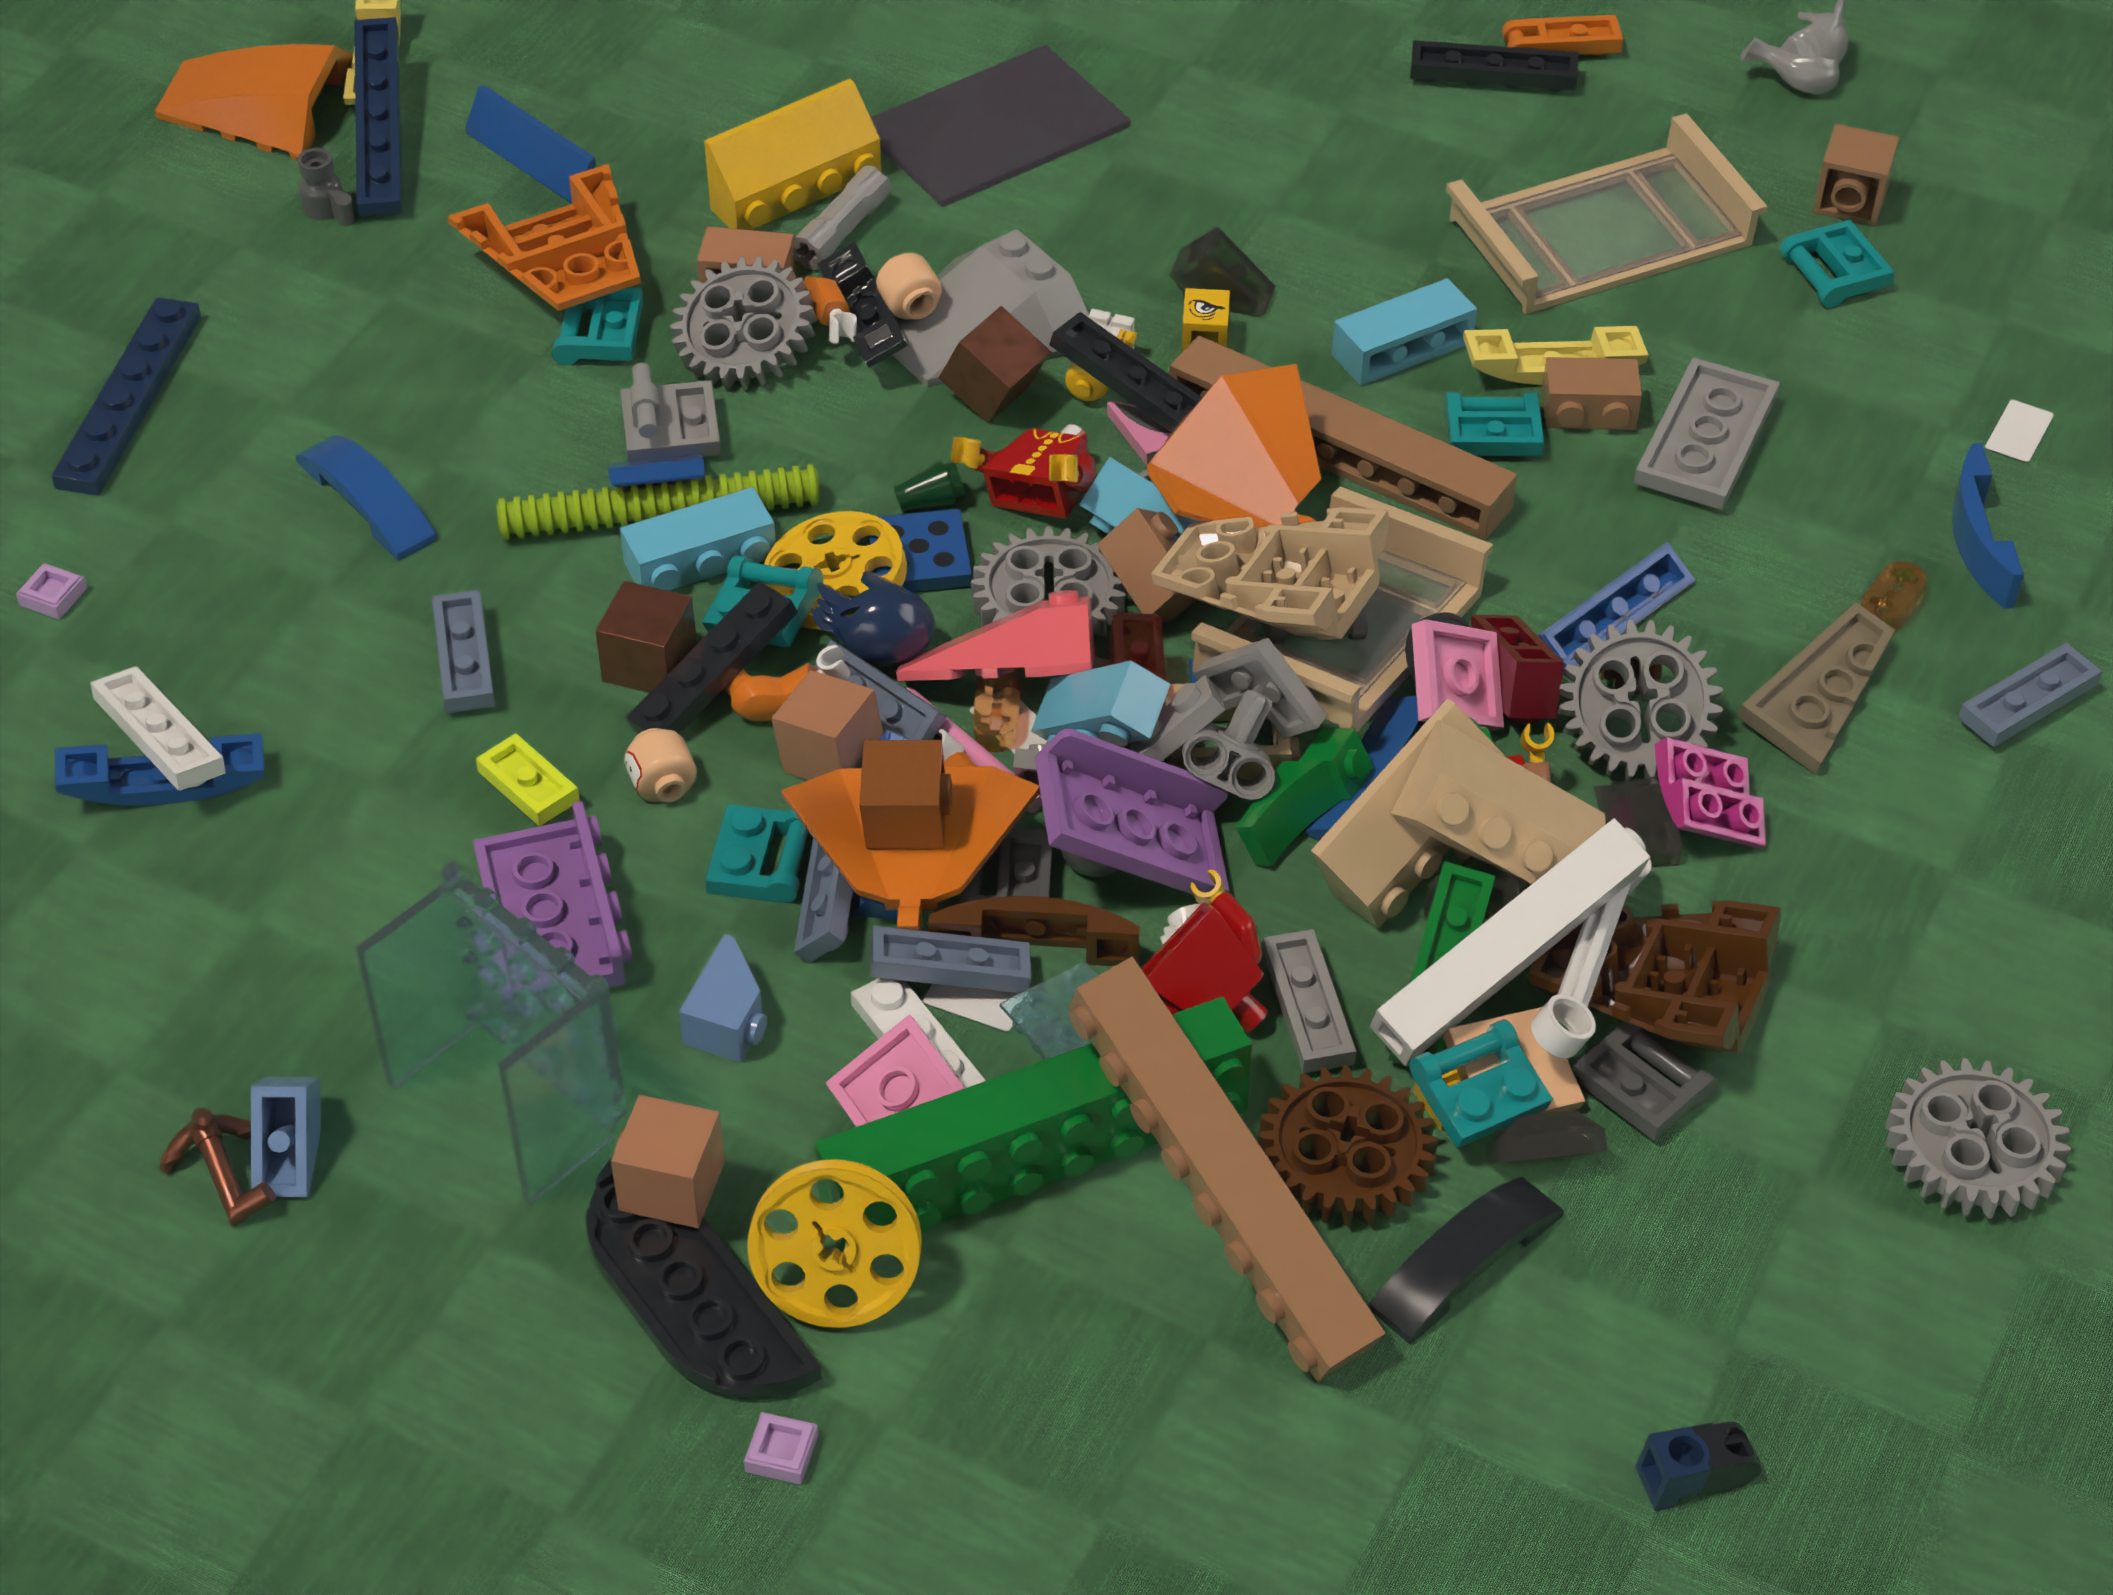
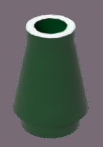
(931, 488)

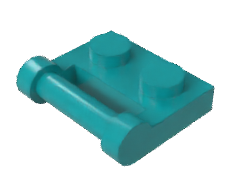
(1846, 254)
(611, 328)
(1494, 424)
(743, 571)
(744, 850)
(1487, 1099)

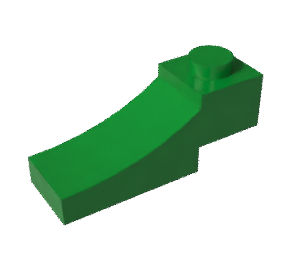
(1303, 791)

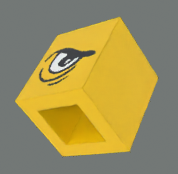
(1205, 316)

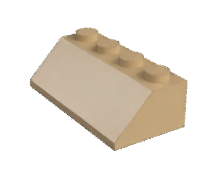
(1492, 807)
(1372, 855)

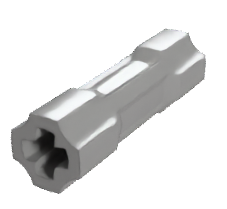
(836, 222)

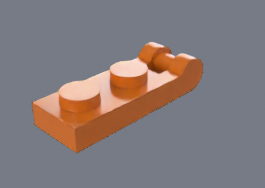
(1574, 34)

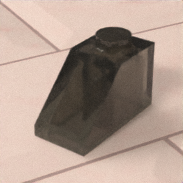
(1220, 265)

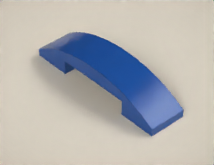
(372, 491)
(1989, 561)
(135, 780)

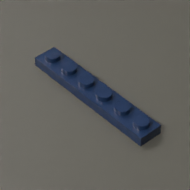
(377, 117)
(126, 397)

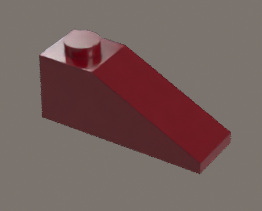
(1527, 669)

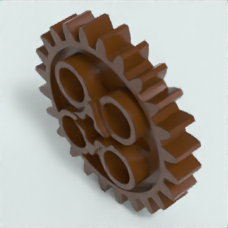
(1349, 1144)

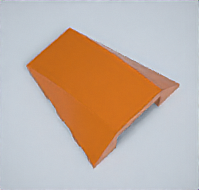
(255, 93)
(566, 251)

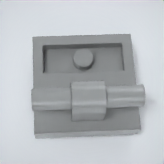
(668, 418)

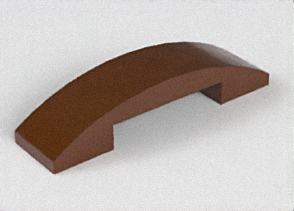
(1044, 922)

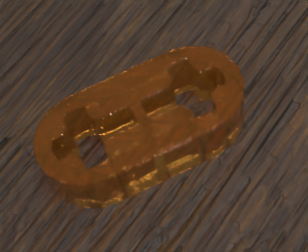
(1901, 601)
(1006, 709)

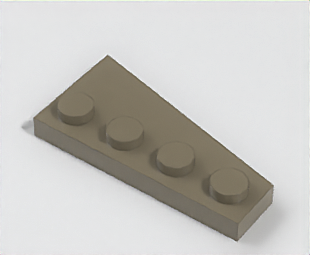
(1818, 688)

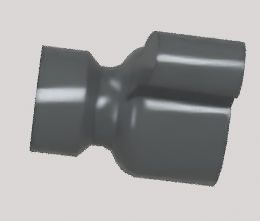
(322, 189)

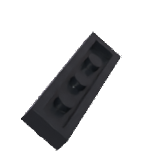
(1494, 65)
(1124, 370)
(714, 661)

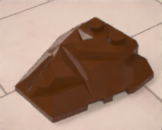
(1681, 974)

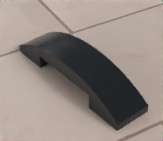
(877, 327)
(1461, 1252)

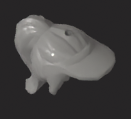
(1809, 56)

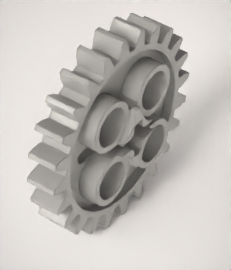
(732, 313)
(1015, 576)
(1594, 704)
(1977, 1138)

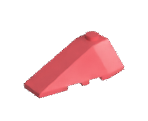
(1043, 638)

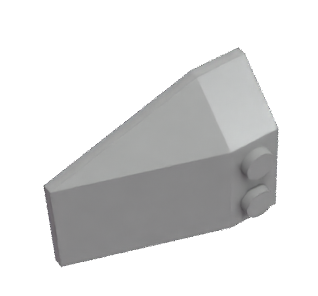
(998, 273)

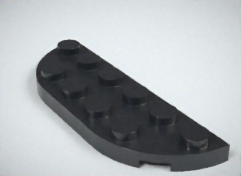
(696, 1301)

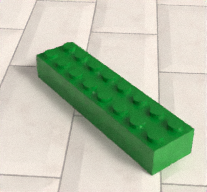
(1022, 1127)

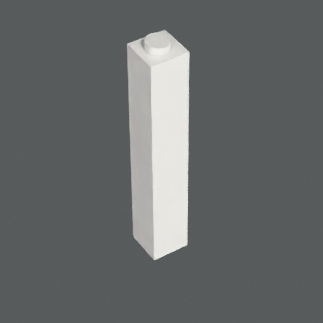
(1510, 941)

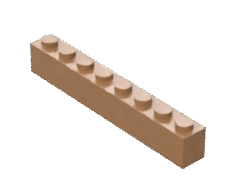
(1377, 449)
(1225, 1170)

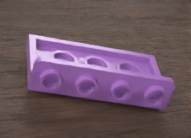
(1130, 811)
(559, 886)

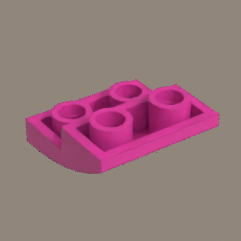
(1709, 792)

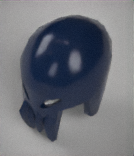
(885, 629)

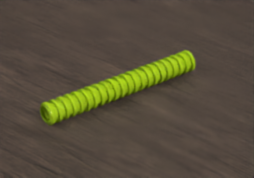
(649, 501)

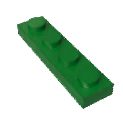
(1454, 914)

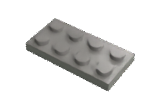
(1707, 433)

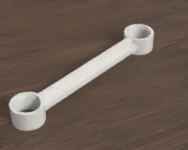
(1579, 981)

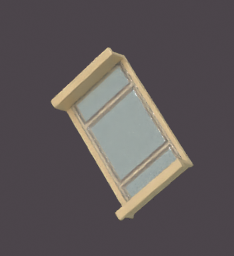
(1613, 221)
(1421, 574)

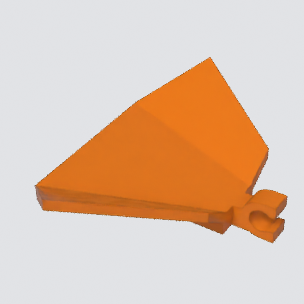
(1241, 451)
(913, 880)

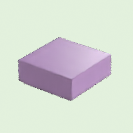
(51, 591)
(781, 1448)

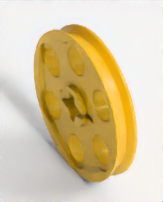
(840, 553)
(831, 1267)

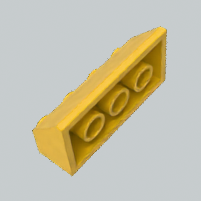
(790, 157)

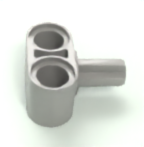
(1234, 749)

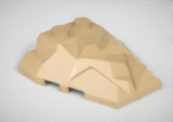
(1286, 575)

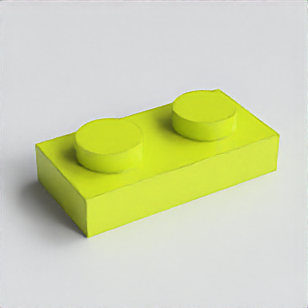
(527, 779)

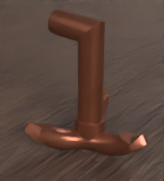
(206, 1132)

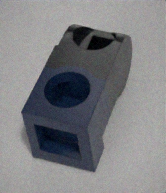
(1696, 1462)

